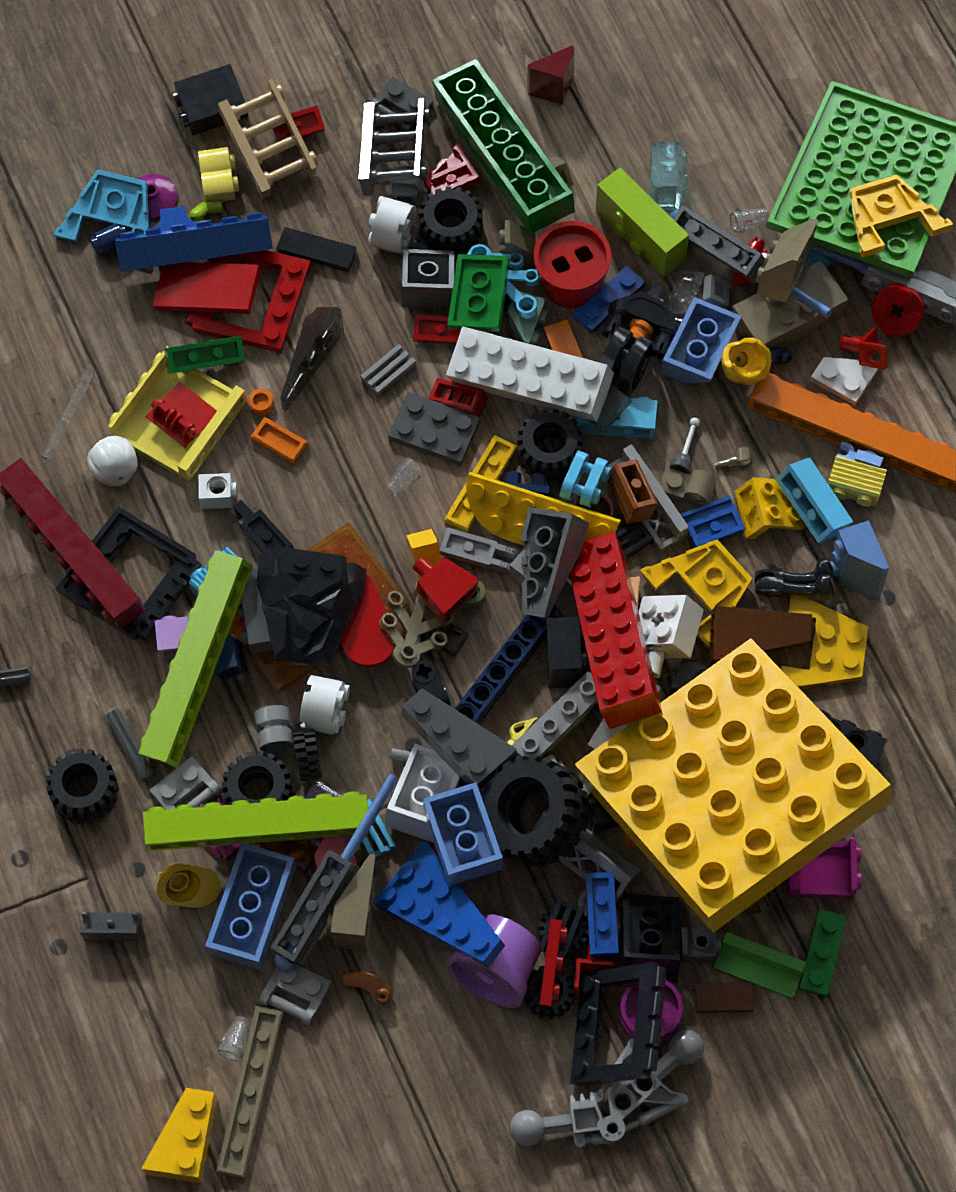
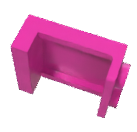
(829, 874)

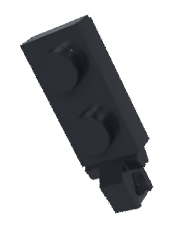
(261, 529)

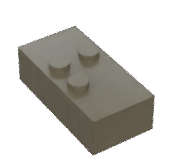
(782, 322)

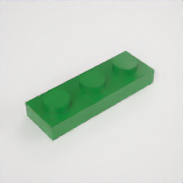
(204, 354)
(822, 953)

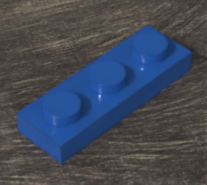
(595, 310)
(601, 914)

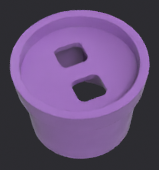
(507, 976)

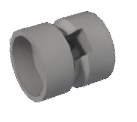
(274, 729)

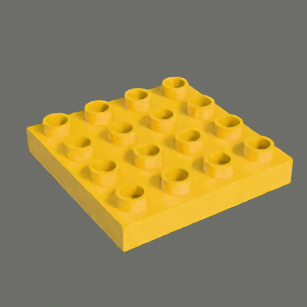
(734, 784)

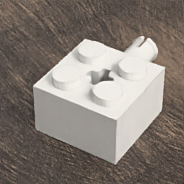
(669, 627)

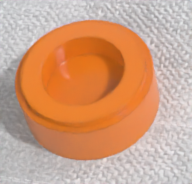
(261, 402)

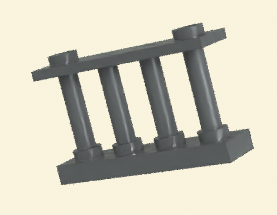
(372, 138)

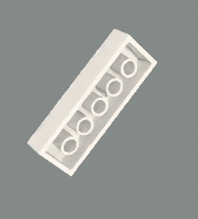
(530, 374)

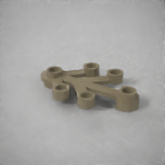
(413, 629)

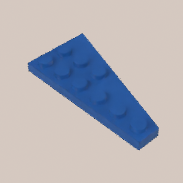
(444, 912)

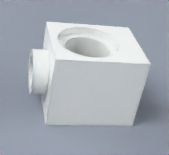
(209, 483)

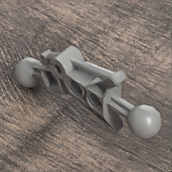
(584, 1115)

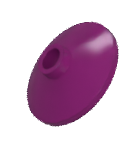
(164, 196)

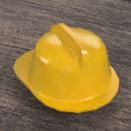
(187, 885)

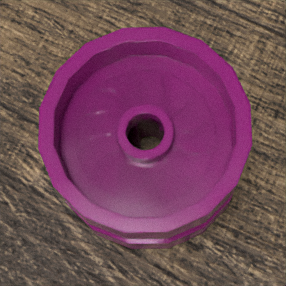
(671, 1011)

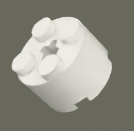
(391, 225)
(323, 705)

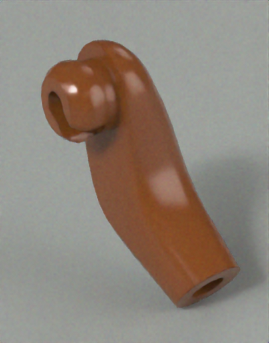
(370, 982)

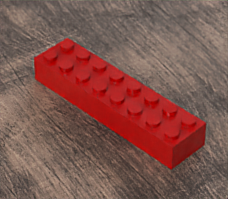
(613, 633)

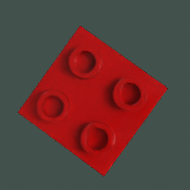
(181, 414)

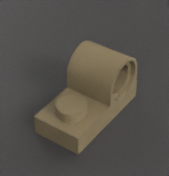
(691, 489)

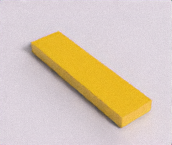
(491, 465)

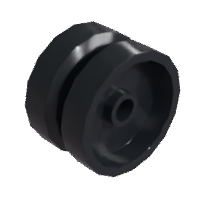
(627, 358)

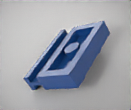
(713, 522)

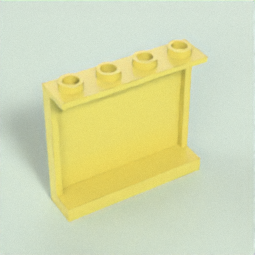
(155, 443)

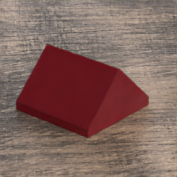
(551, 76)

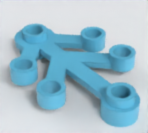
(515, 275)

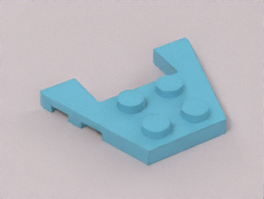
(109, 200)

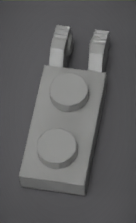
(476, 550)

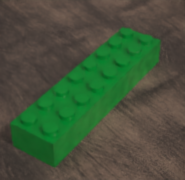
(503, 146)

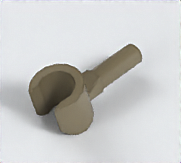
(742, 458)

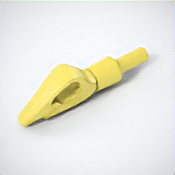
(515, 736)

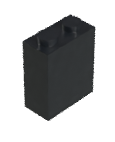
(200, 98)

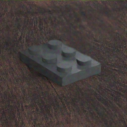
(434, 428)

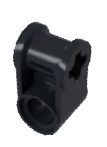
(432, 683)

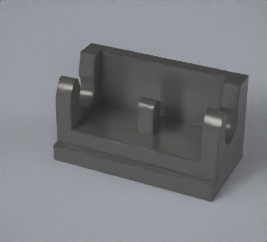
(110, 926)

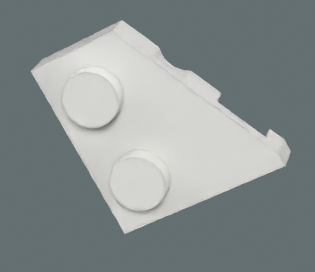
(843, 378)

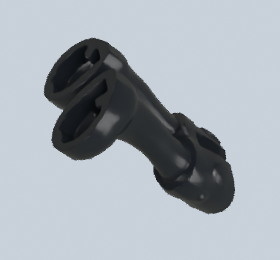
(779, 583)

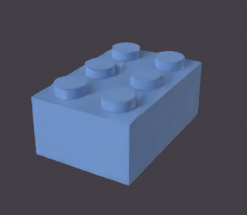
(462, 834)

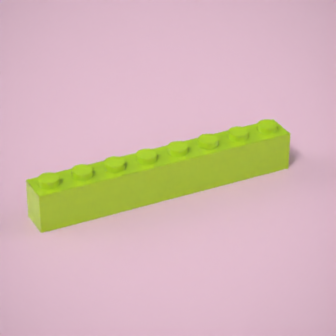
(195, 659)
(253, 822)

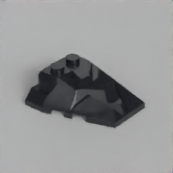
(308, 602)

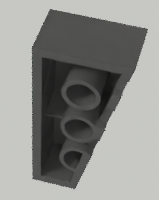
(458, 740)

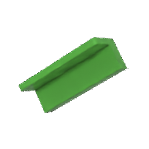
(759, 965)

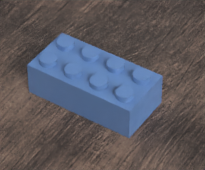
(251, 906)

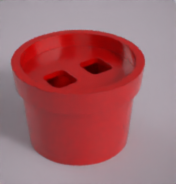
(572, 242)

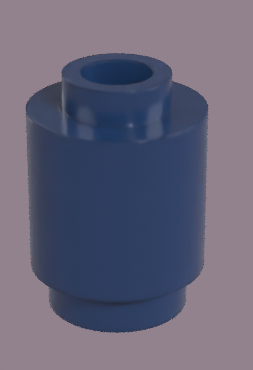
(104, 240)

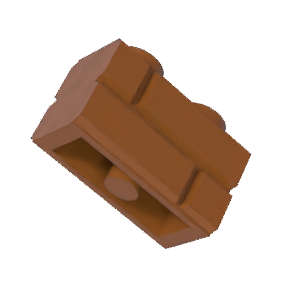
(632, 491)

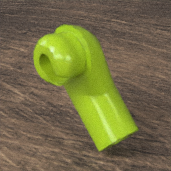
(204, 208)

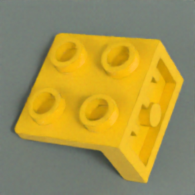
(765, 506)

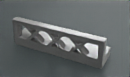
(665, 507)
(601, 854)

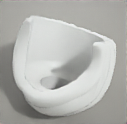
(112, 461)

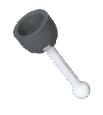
(682, 461)

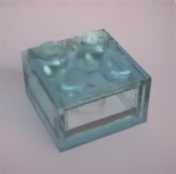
(668, 174)

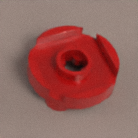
(891, 322)

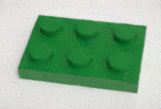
(478, 292)

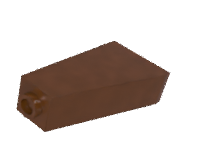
(768, 629)

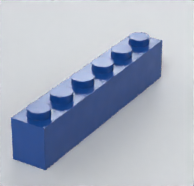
(193, 243)

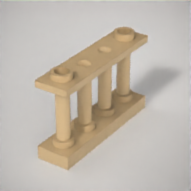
(253, 158)

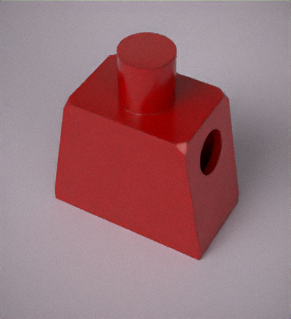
(444, 586)

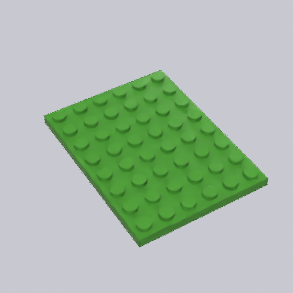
(859, 142)

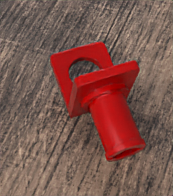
(866, 348)
(589, 965)

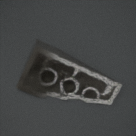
(317, 339)

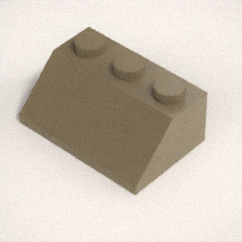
(786, 261)

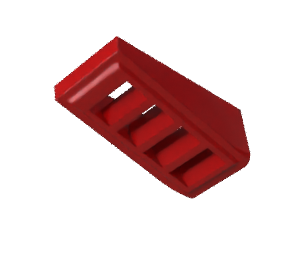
(473, 403)

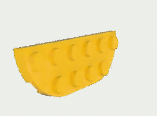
(504, 508)

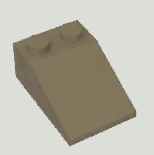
(353, 910)

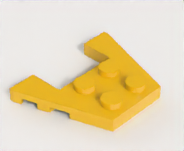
(887, 204)
(709, 573)
(836, 647)

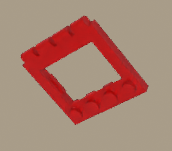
(280, 309)

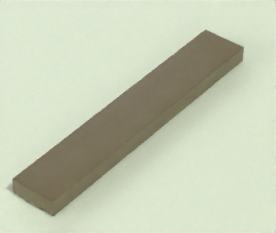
(249, 1092)

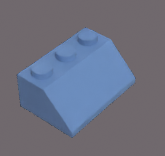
(699, 342)
(859, 560)

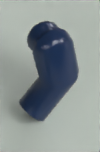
(780, 355)

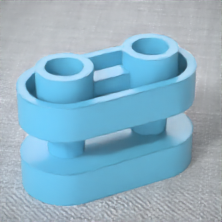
(591, 492)

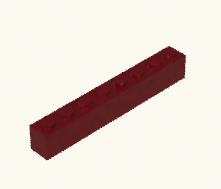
(71, 544)

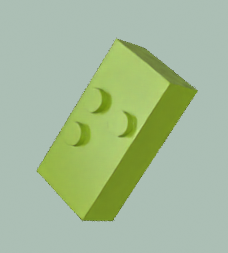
(641, 222)

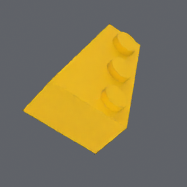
(185, 1139)

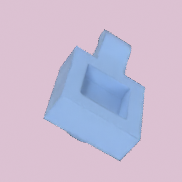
(867, 457)

